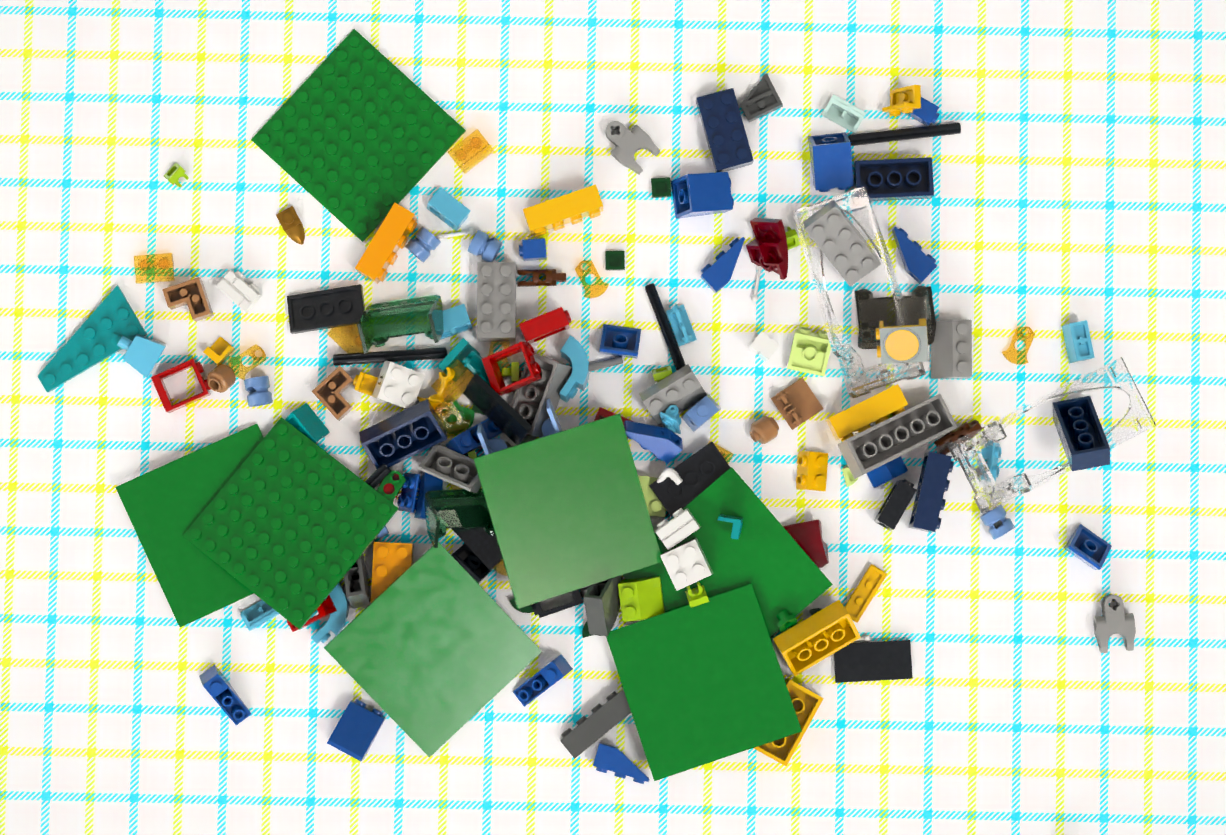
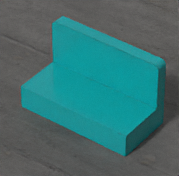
(459, 352)
(308, 423)
(737, 524)

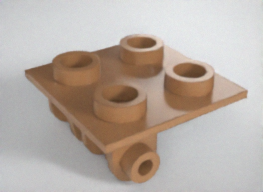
(797, 403)

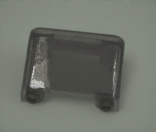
(872, 310)

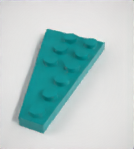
(93, 341)

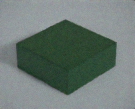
(661, 187)
(615, 260)

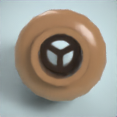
(221, 378)
(764, 430)

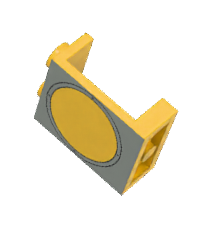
(903, 343)

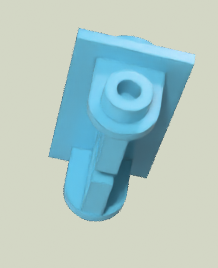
(681, 325)
(671, 419)
(992, 454)

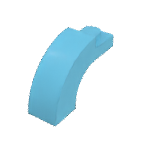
(577, 357)
(337, 619)

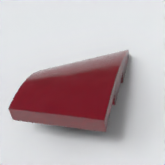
(769, 246)
(810, 539)

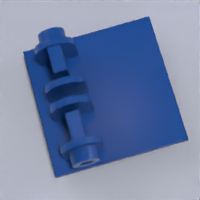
(407, 499)

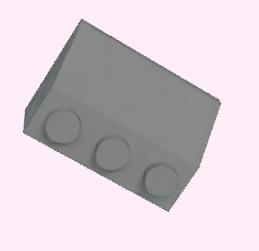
(952, 350)
(676, 389)
(451, 468)

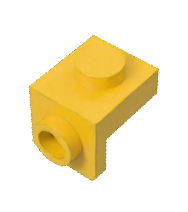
(365, 383)

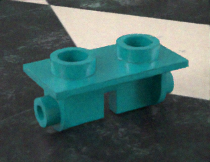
(474, 363)

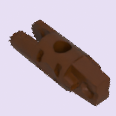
(551, 277)
(962, 430)

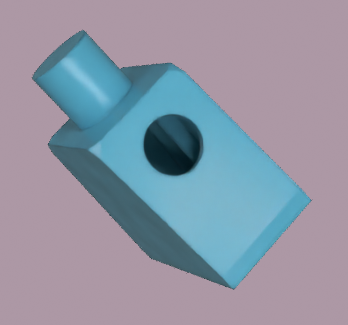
(141, 353)

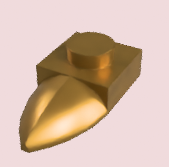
(292, 225)

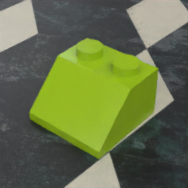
(640, 598)

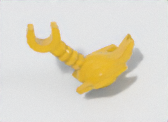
(436, 399)

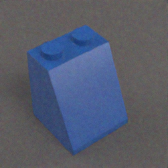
(831, 161)
(702, 194)
(357, 730)

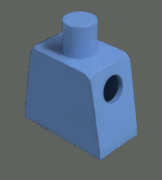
(701, 412)

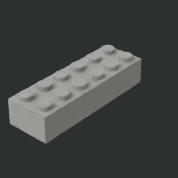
(897, 436)

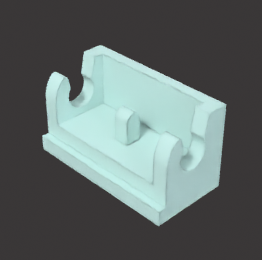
(844, 114)

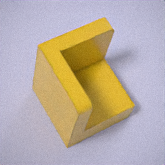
(219, 351)

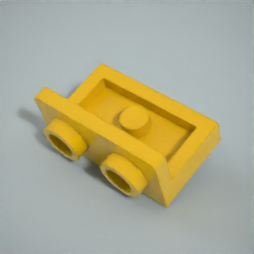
(904, 100)
(811, 471)

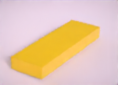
(864, 592)

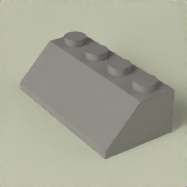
(531, 398)

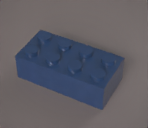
(724, 130)
(895, 178)
(1081, 433)
(403, 435)
(930, 492)

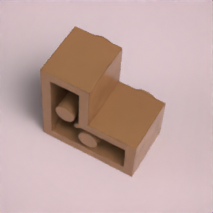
(191, 294)
(330, 392)

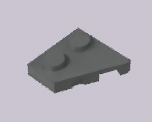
(761, 100)

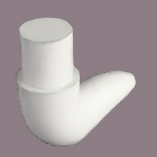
(669, 472)

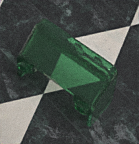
(401, 319)
(455, 510)

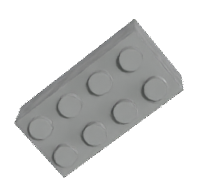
(841, 243)
(496, 301)

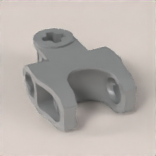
(628, 143)
(1114, 622)

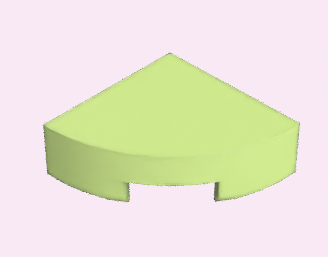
(849, 479)

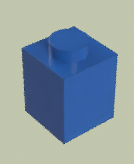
(926, 114)
(533, 249)

